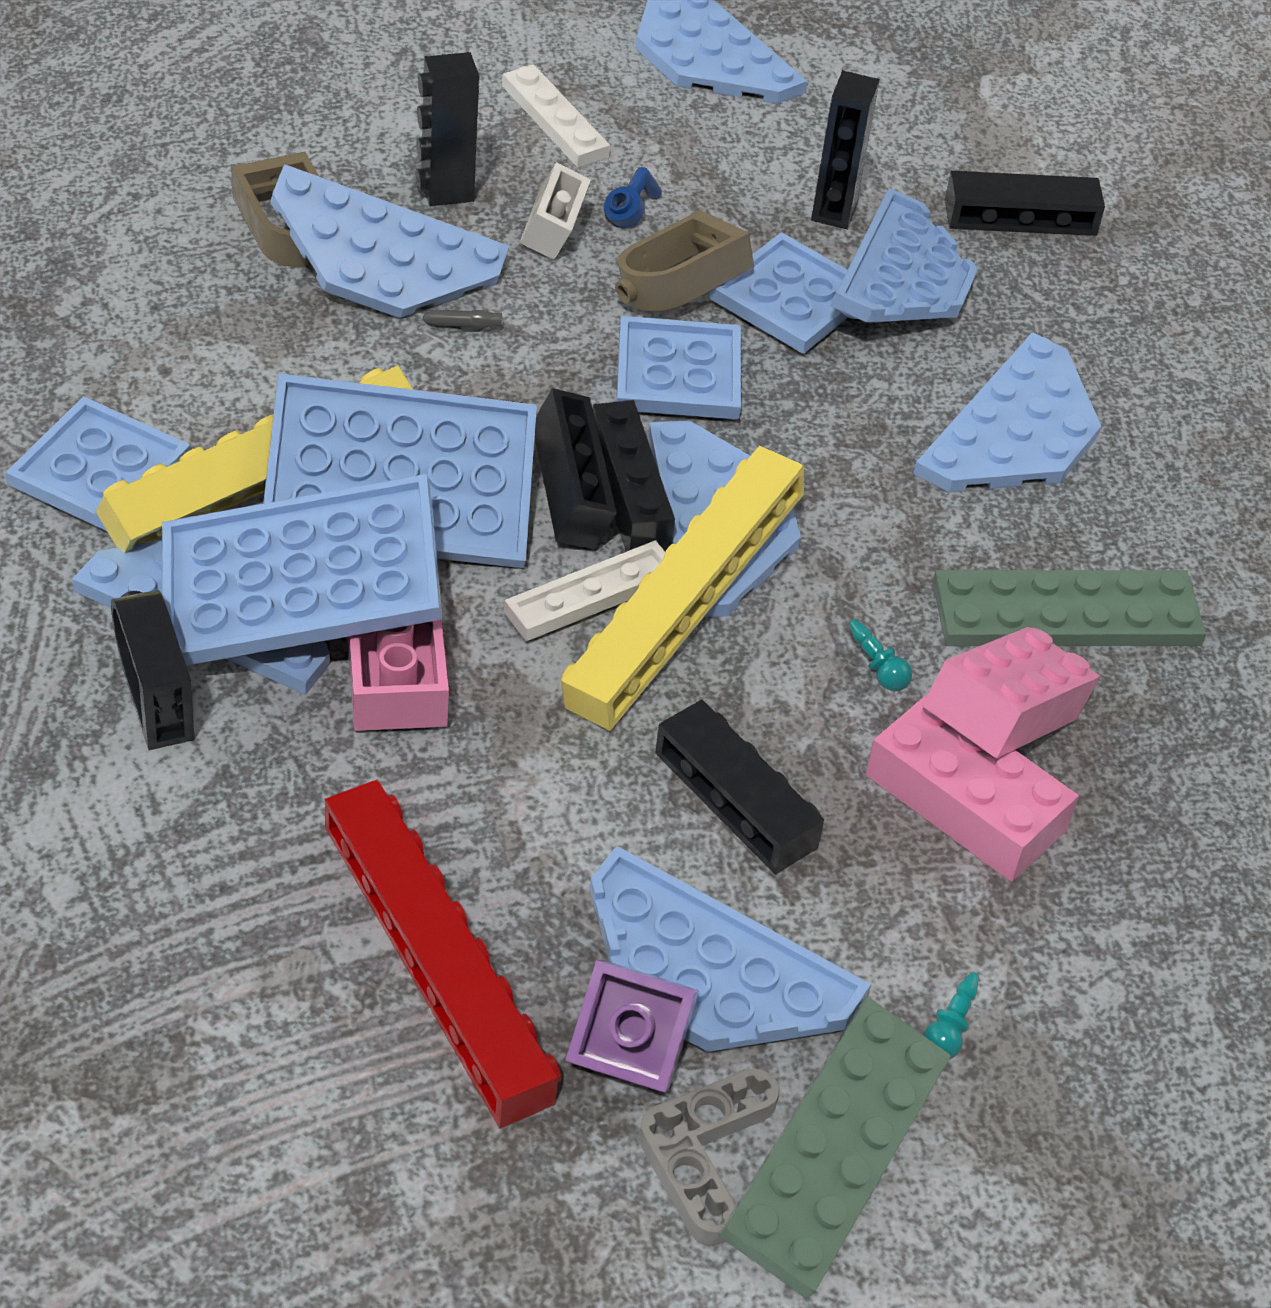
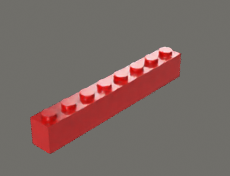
(442, 955)

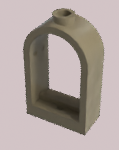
(254, 184)
(642, 266)

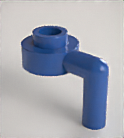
(634, 207)

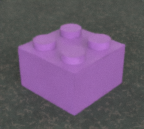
(632, 1025)

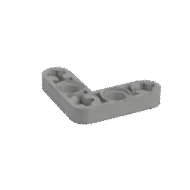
(688, 1143)

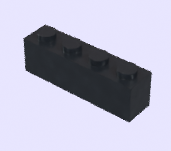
(448, 128)
(844, 149)
(1024, 203)
(573, 469)
(633, 477)
(739, 786)

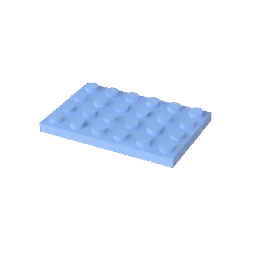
(364, 434)
(301, 570)

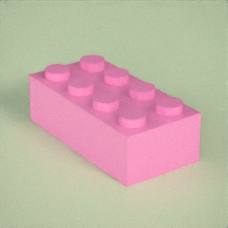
(399, 678)
(1011, 690)
(993, 807)

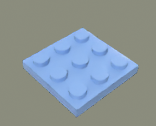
(786, 293)
(680, 367)
(87, 455)

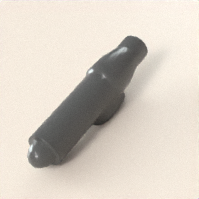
(466, 320)

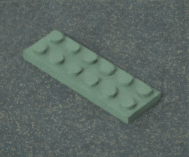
(1070, 606)
(835, 1148)

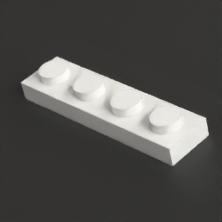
(555, 115)
(582, 592)

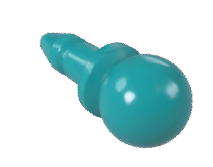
(891, 671)
(950, 1024)

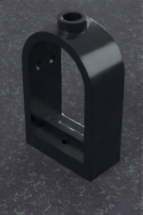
(153, 668)

